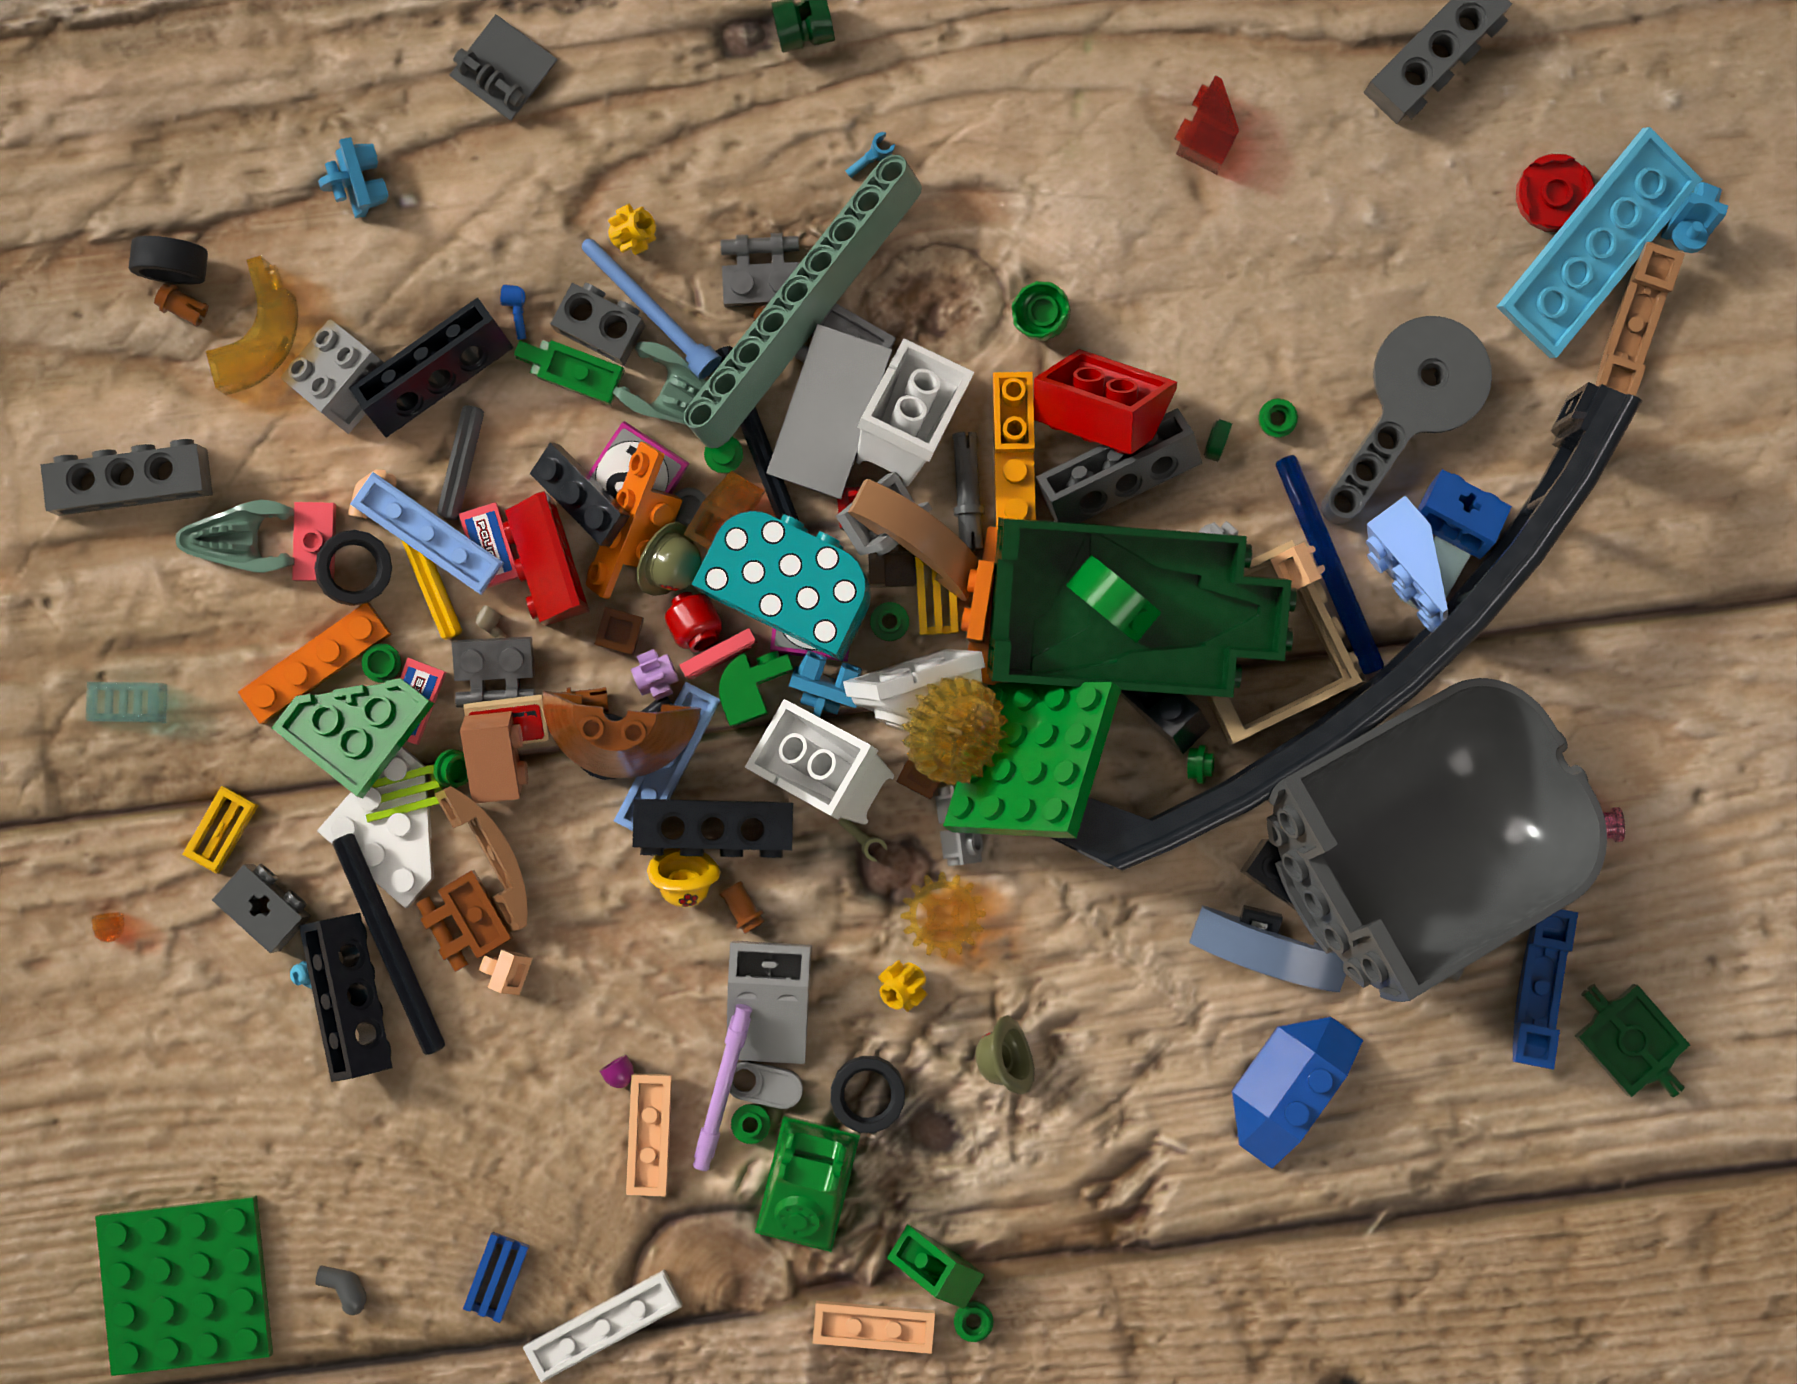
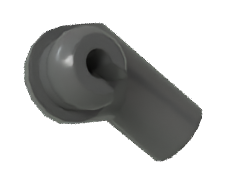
(347, 1287)

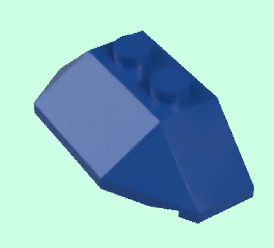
(1291, 1085)

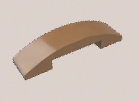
(1638, 317)
(918, 532)
(513, 900)

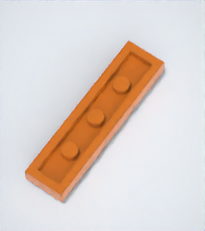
(314, 663)

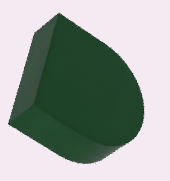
(1217, 440)

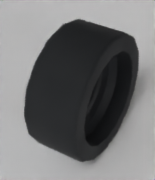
(168, 260)
(358, 538)
(865, 1124)

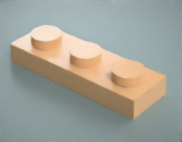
(649, 1134)
(873, 1327)

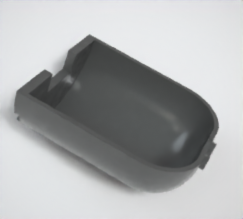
(1437, 836)

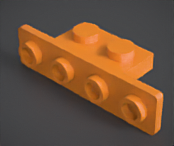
(649, 513)
(978, 617)

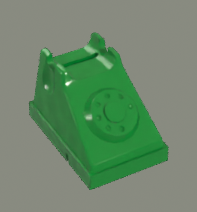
(807, 1183)

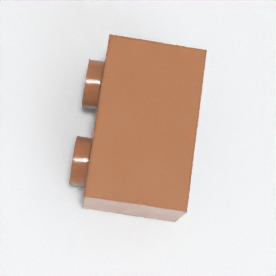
(493, 757)

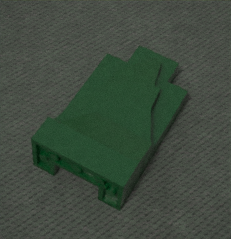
(1194, 578)

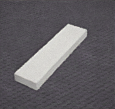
(602, 1326)

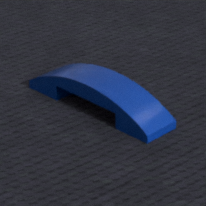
(1541, 989)

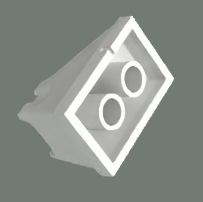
(910, 410)
(894, 688)
(819, 763)

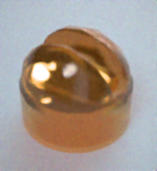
(108, 926)

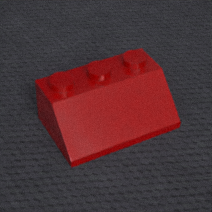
(1102, 400)
(545, 560)

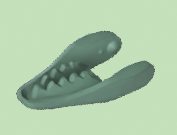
(677, 391)
(233, 537)

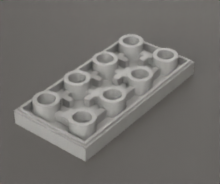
(826, 407)

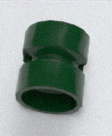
(801, 23)

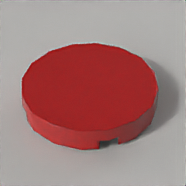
(1552, 190)

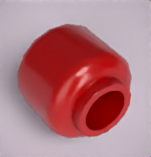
(693, 621)

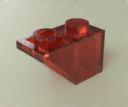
(1212, 129)

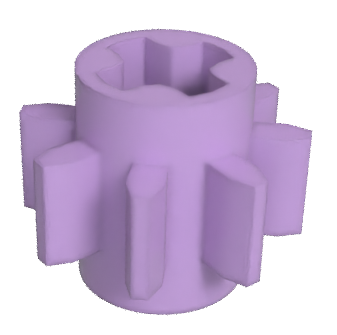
(654, 674)

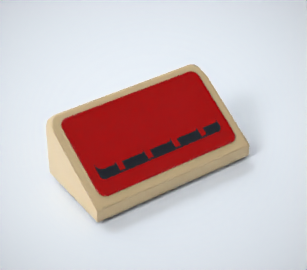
(525, 711)

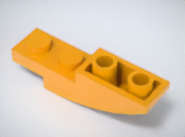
(1013, 445)

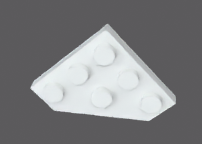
(395, 846)

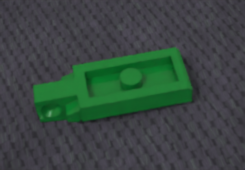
(572, 369)

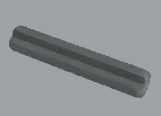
(460, 462)

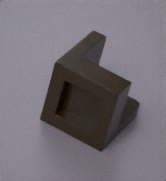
(892, 569)

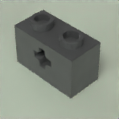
(241, 903)

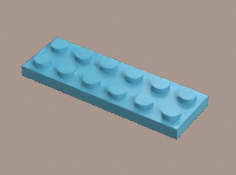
(1599, 242)

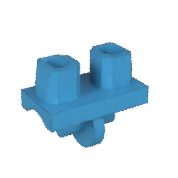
(352, 161)
(1696, 218)
(809, 679)

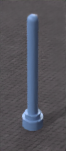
(701, 359)

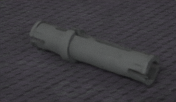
(967, 489)

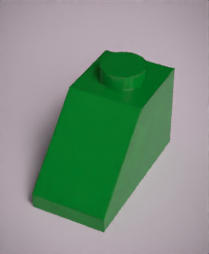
(935, 1267)

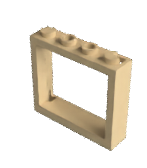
(1330, 634)

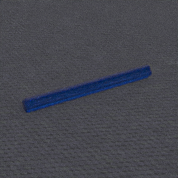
(1326, 555)

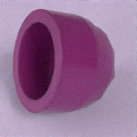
(618, 1072)

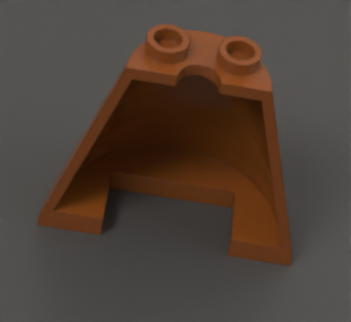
(618, 748)

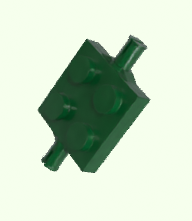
(1632, 1040)

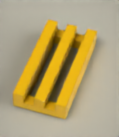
(939, 628)
(232, 839)

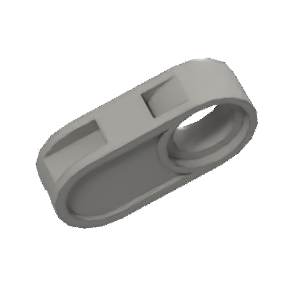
(773, 1086)

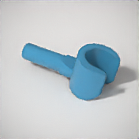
(872, 155)

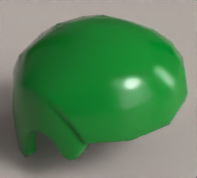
(1041, 311)

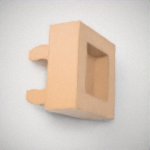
(1298, 566)
(507, 971)

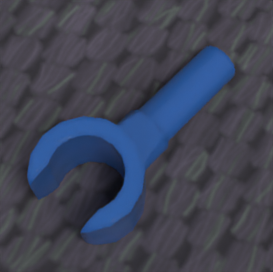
(515, 297)

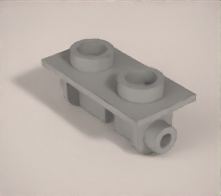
(956, 847)

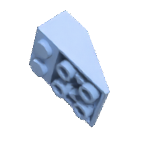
(1405, 548)

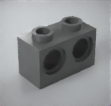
(593, 331)

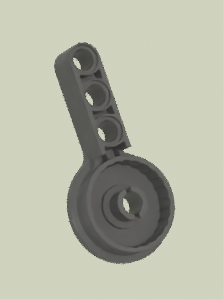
(1410, 404)

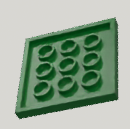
(1045, 762)
(184, 1285)

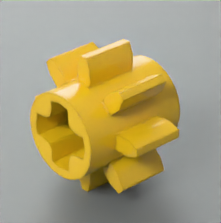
(632, 229)
(902, 986)

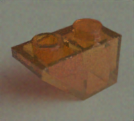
(728, 499)

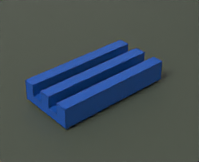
(484, 1309)

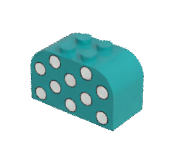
(787, 580)

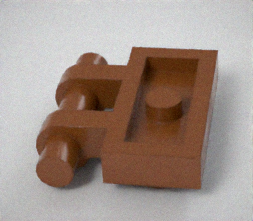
(475, 916)

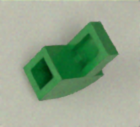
(1113, 598)
(740, 688)

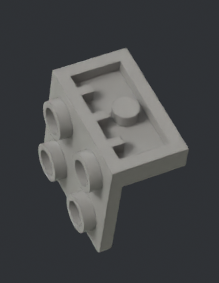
(327, 371)

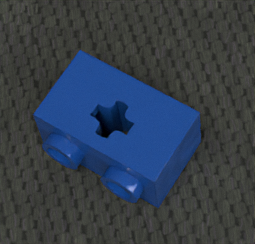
(1463, 513)

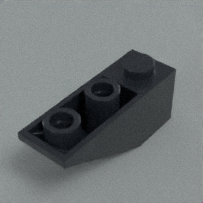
(1170, 715)

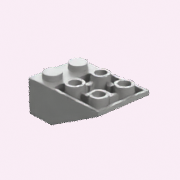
(776, 987)

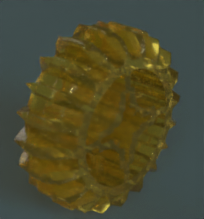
(965, 707)

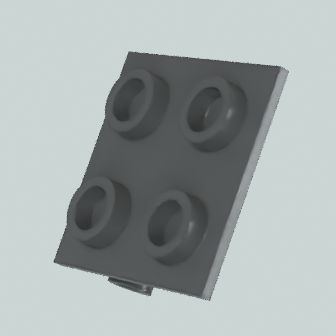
(502, 67)

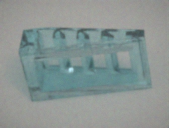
(156, 702)

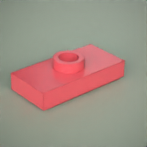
(312, 528)

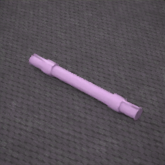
(734, 1042)

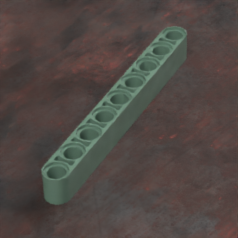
(802, 302)

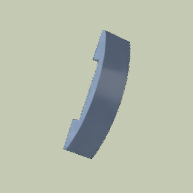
(1267, 951)

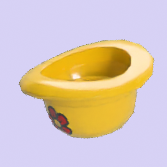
(683, 879)

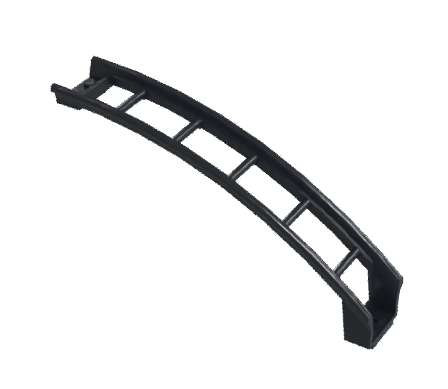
(1586, 438)

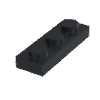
(580, 494)

